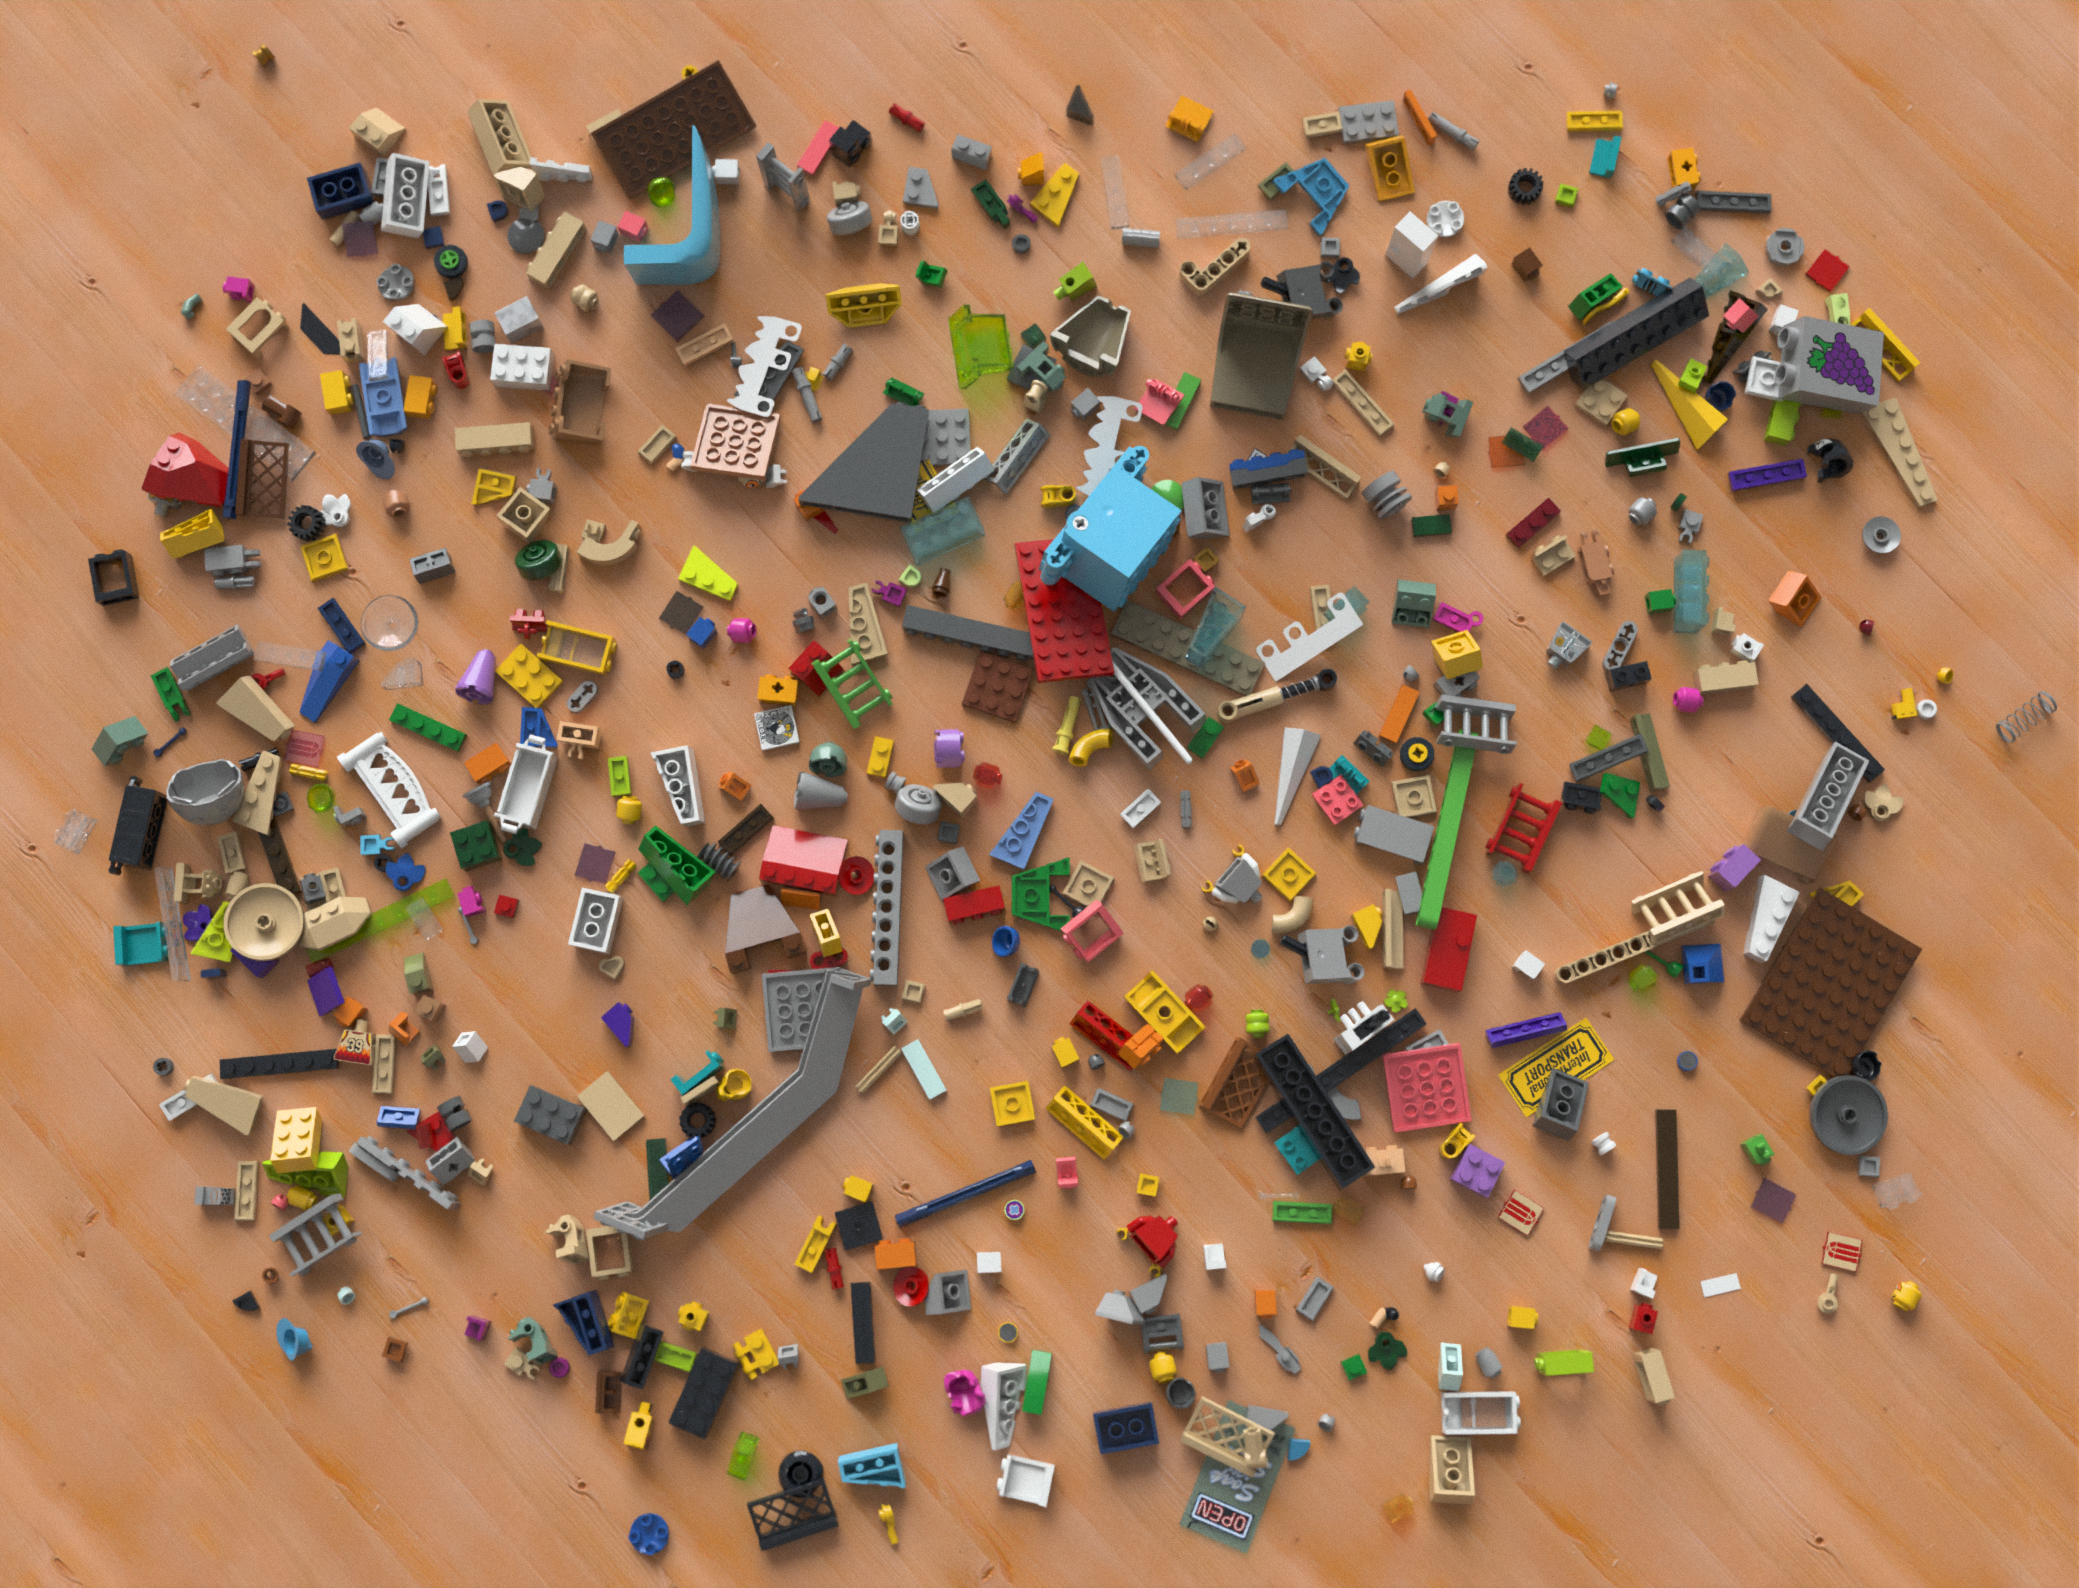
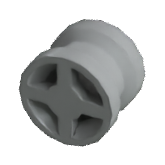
(895, 782)

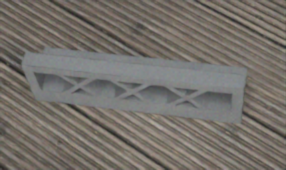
(1019, 456)

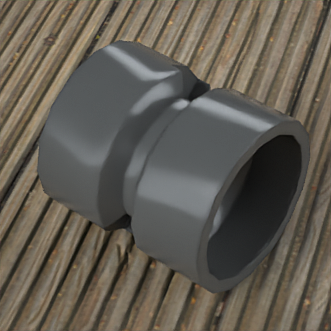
(1681, 212)
(454, 1113)

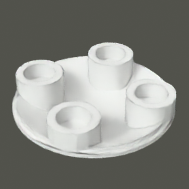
(1445, 218)

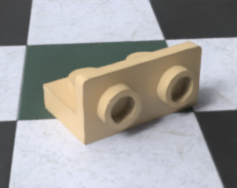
(1553, 555)

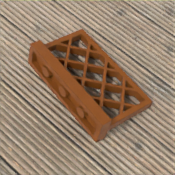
(1222, 1078)

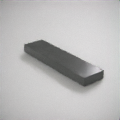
(1734, 202)
(1609, 757)

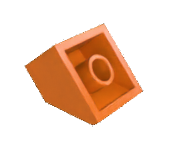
(1795, 598)

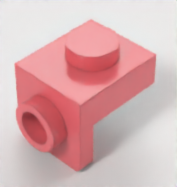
(1067, 1172)

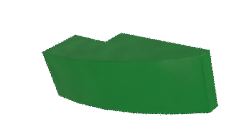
(1036, 1382)

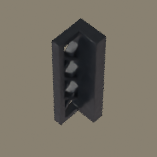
(863, 1322)

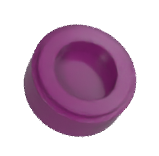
(559, 1367)

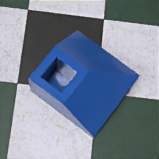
(1702, 964)

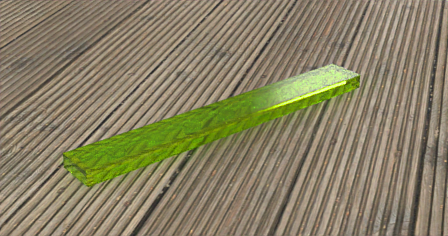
(388, 917)

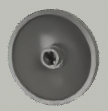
(1848, 1115)

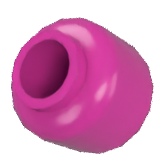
(741, 630)
(1687, 699)

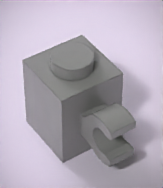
(543, 488)

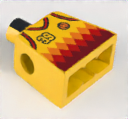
(636, 1436)

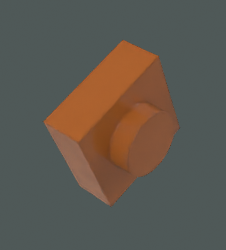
(395, 1349)

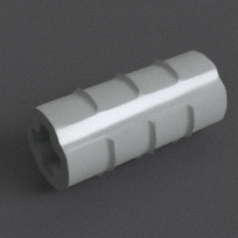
(1140, 237)

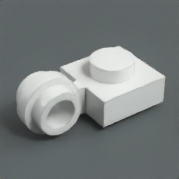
(1313, 371)
(1255, 520)

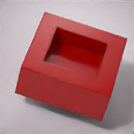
(506, 906)

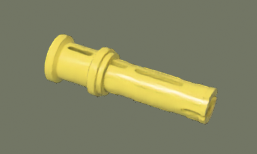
(1065, 733)

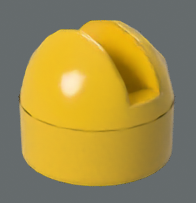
(1945, 675)

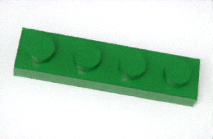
(427, 727)

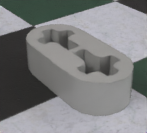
(578, 694)

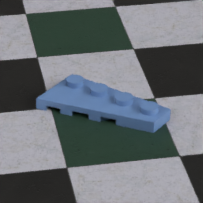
(1023, 833)

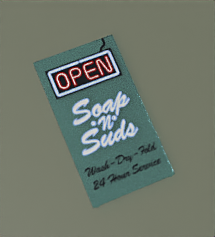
(1228, 1502)

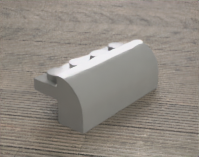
(211, 658)

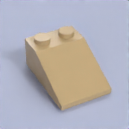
(1451, 1470)

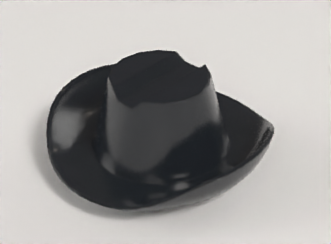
(799, 1469)

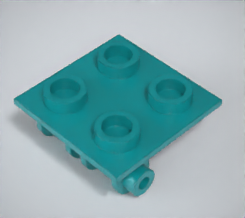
(1351, 774)
(1296, 1150)

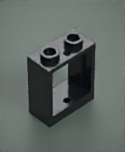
(119, 595)

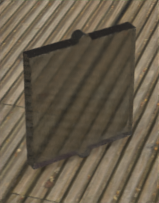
(681, 612)

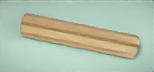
(878, 1069)
(1632, 1239)

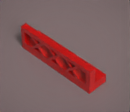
(1103, 1037)

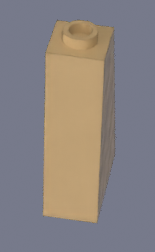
(254, 707)
(226, 1102)

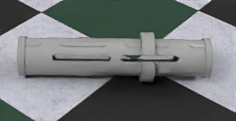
(1450, 129)
(803, 387)

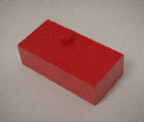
(1449, 950)

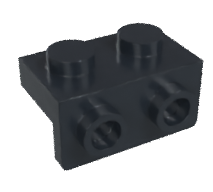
(1581, 797)

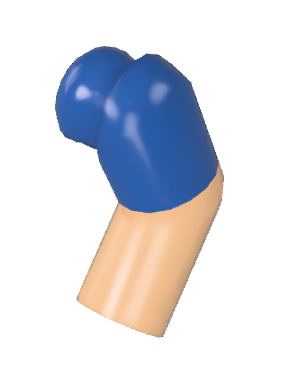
(677, 457)

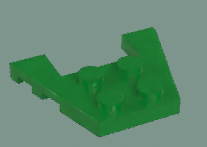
(1031, 894)

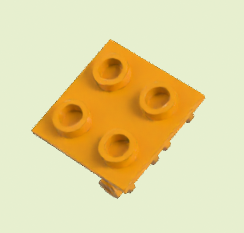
(1189, 118)

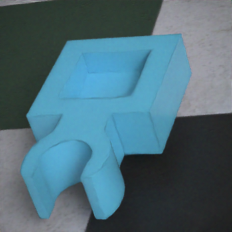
(374, 844)

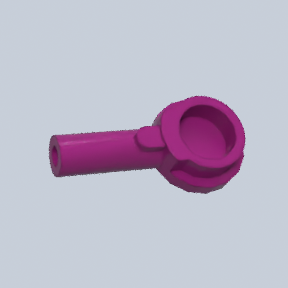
(1016, 203)

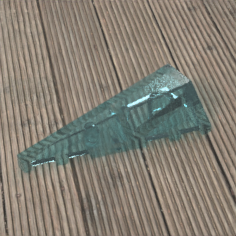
(1721, 270)

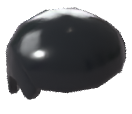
(1866, 1065)

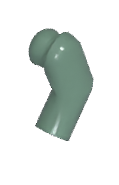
(189, 304)

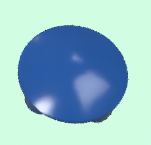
(649, 1533)

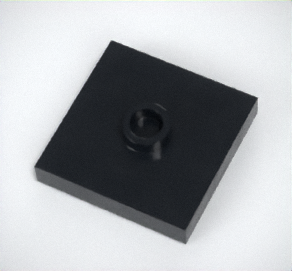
(858, 1225)

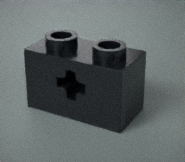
(1628, 676)

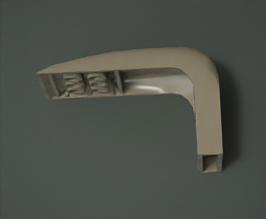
(1258, 354)

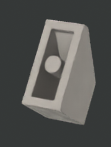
(1149, 1294)
(1265, 1417)

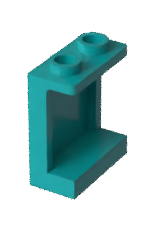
(140, 944)
(702, 1076)

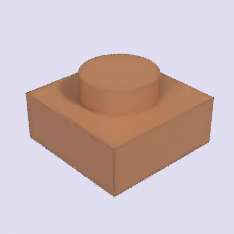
(258, 381)

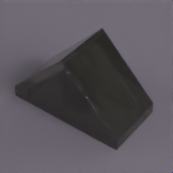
(1078, 107)

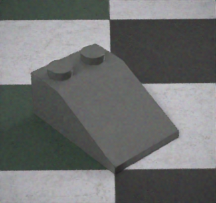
(1561, 1105)

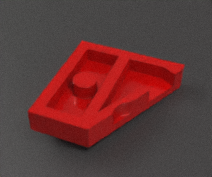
(440, 1133)

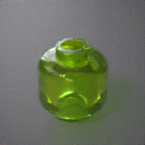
(1642, 978)

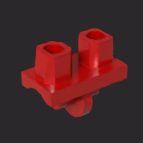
(528, 624)

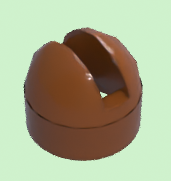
(1857, 813)
(1408, 1182)
(274, 1272)

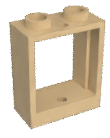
(605, 1274)
(1653, 1376)

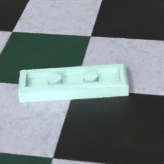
(923, 1069)

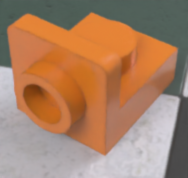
(1245, 774)
(734, 785)

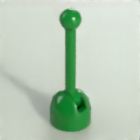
(1673, 968)

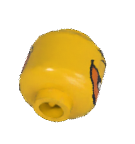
(1906, 1296)

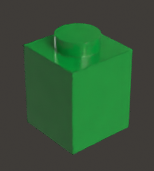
(1660, 601)

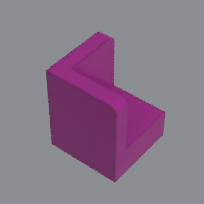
(477, 1327)

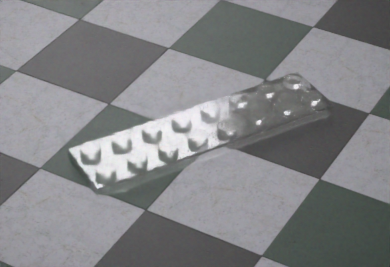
(217, 404)

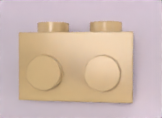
(1152, 860)

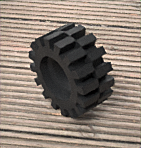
(1529, 176)
(315, 528)
(697, 1108)

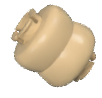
(584, 297)

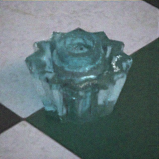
(1504, 873)

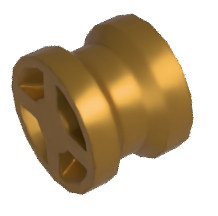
(263, 55)

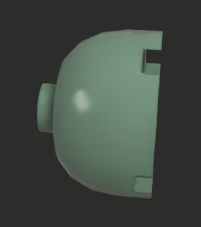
(828, 759)

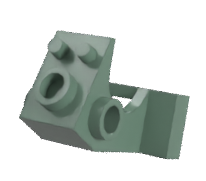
(1032, 362)
(1434, 411)
(541, 1349)

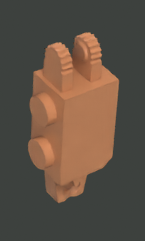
(1596, 563)

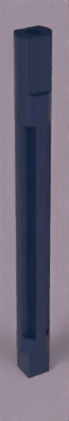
(239, 429)
(966, 1193)

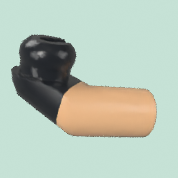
(1386, 1313)

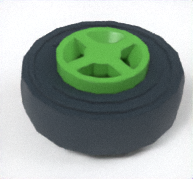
(444, 258)

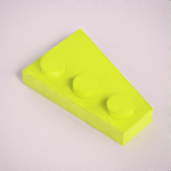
(707, 576)

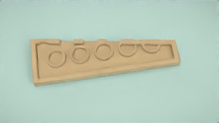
(1895, 438)

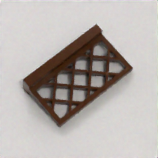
(246, 474)

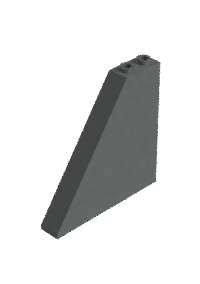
(877, 470)

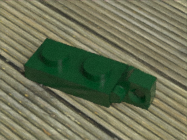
(991, 203)

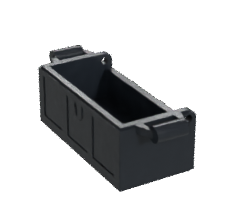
(137, 827)

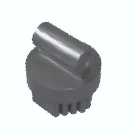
(803, 622)

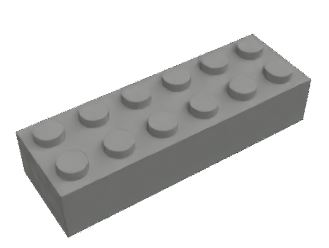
(1828, 796)

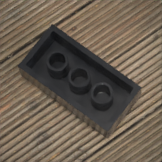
(704, 1393)

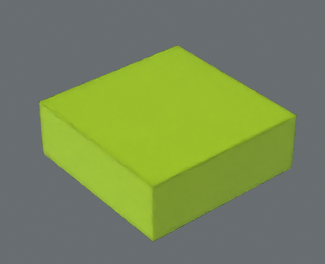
(1566, 195)

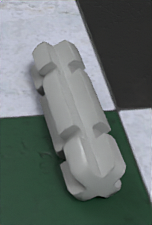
(1673, 193)
(1185, 804)

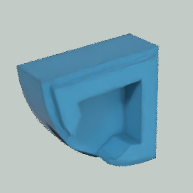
(1297, 1448)

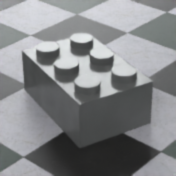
(550, 1115)

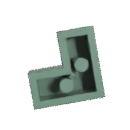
(117, 739)

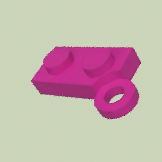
(1455, 618)

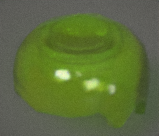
(661, 192)
(321, 798)

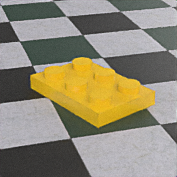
(529, 676)

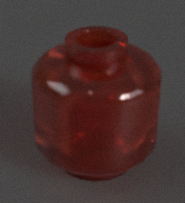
(987, 775)
(1198, 998)

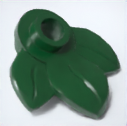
(525, 848)
(1387, 1353)

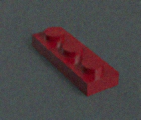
(1533, 523)

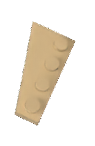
(865, 625)
(259, 797)

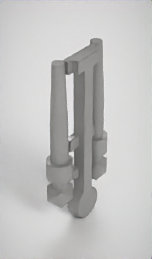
(1087, 700)

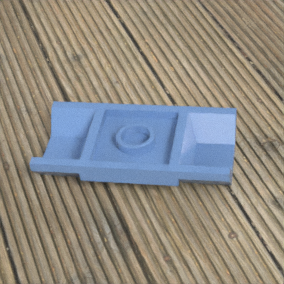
(384, 402)

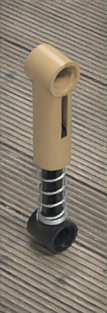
(1274, 696)

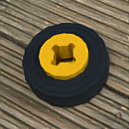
(1412, 758)

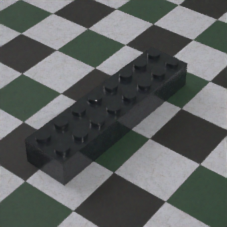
(1636, 333)
(1314, 1112)

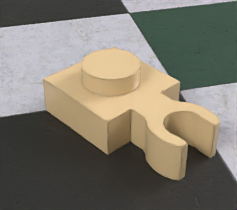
(519, 1363)

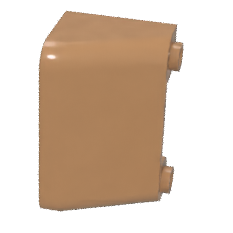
(1772, 842)

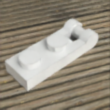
(438, 191)

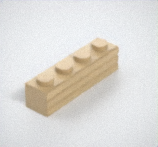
(557, 581)

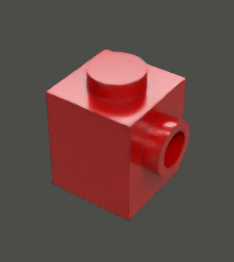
(1643, 1318)

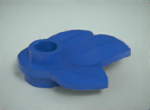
(404, 869)

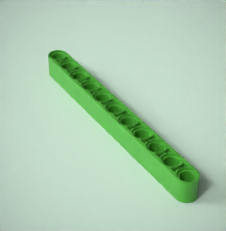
(1445, 836)

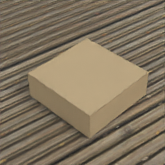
(913, 991)

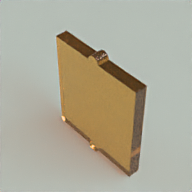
(1502, 455)

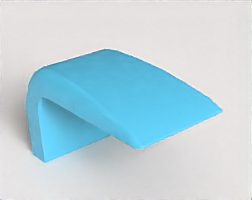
(699, 253)

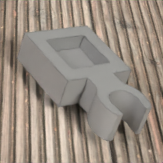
(1689, 524)

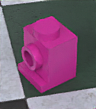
(239, 288)
(470, 902)

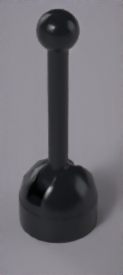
(1075, 910)

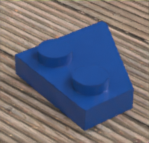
(534, 723)

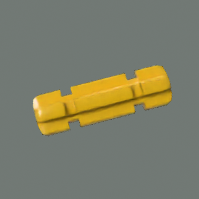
(308, 772)
(620, 876)

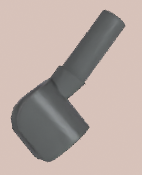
(735, 361)

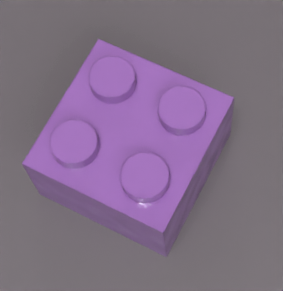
(1734, 867)
(1477, 1170)

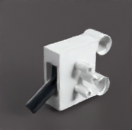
(1363, 1028)

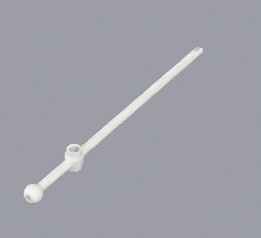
(1152, 715)

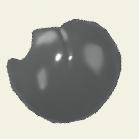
(1180, 1393)

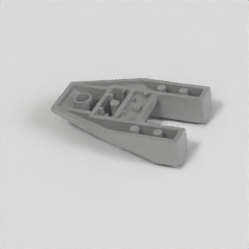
(1125, 713)

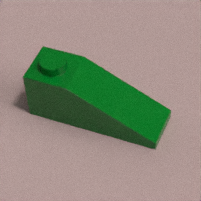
(1594, 296)

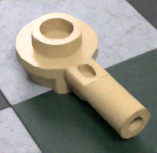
(1827, 1302)

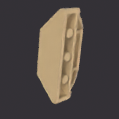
(334, 922)

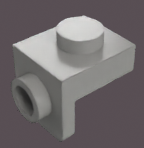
(352, 817)

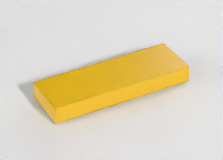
(1594, 121)

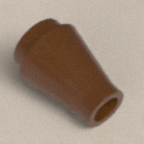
(941, 585)

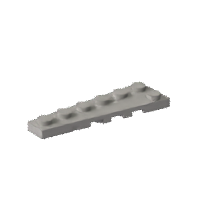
(446, 1199)

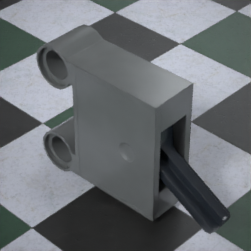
(1305, 288)

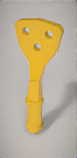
(1615, 301)

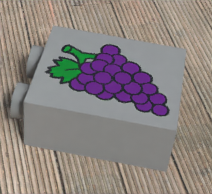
(1830, 365)

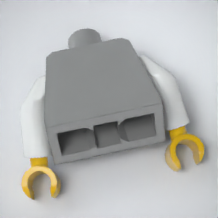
(1238, 881)

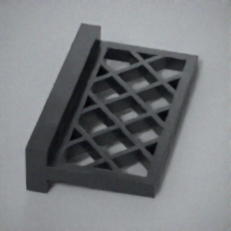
(798, 1530)

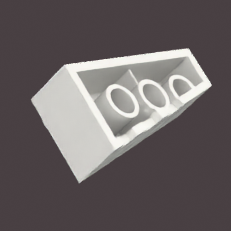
(681, 781)

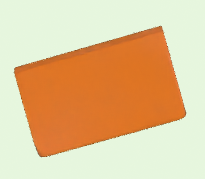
(800, 898)

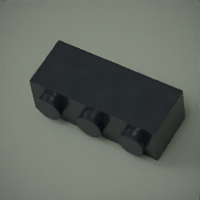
(641, 1356)

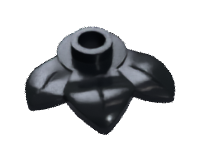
(1343, 277)

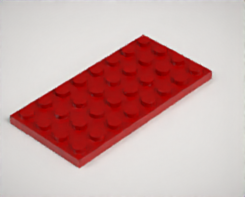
(1062, 621)

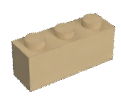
(1726, 677)

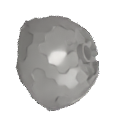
(206, 792)

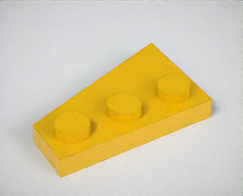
(1054, 196)

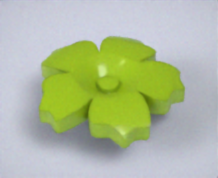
(1395, 1000)

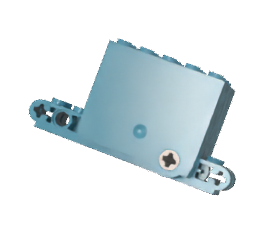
(1113, 535)

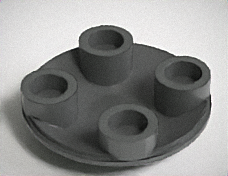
(525, 235)

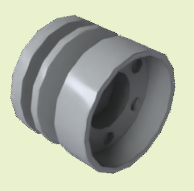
(1385, 493)

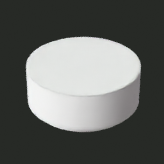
(1926, 709)

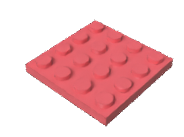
(1426, 1087)

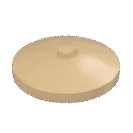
(264, 922)

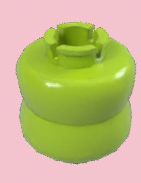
(1257, 1023)

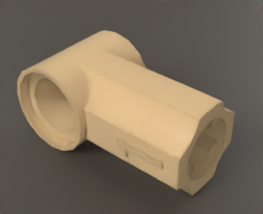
(1255, 1453)

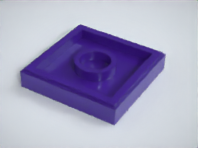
(325, 991)

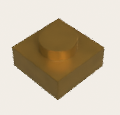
(1206, 559)

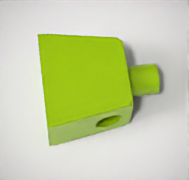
(1080, 279)

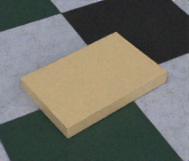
(610, 1106)

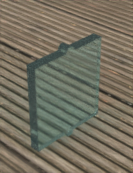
(1179, 1096)

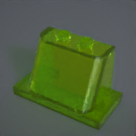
(979, 345)

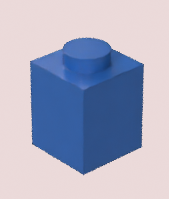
(702, 632)

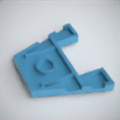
(1321, 184)

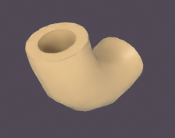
(1294, 918)

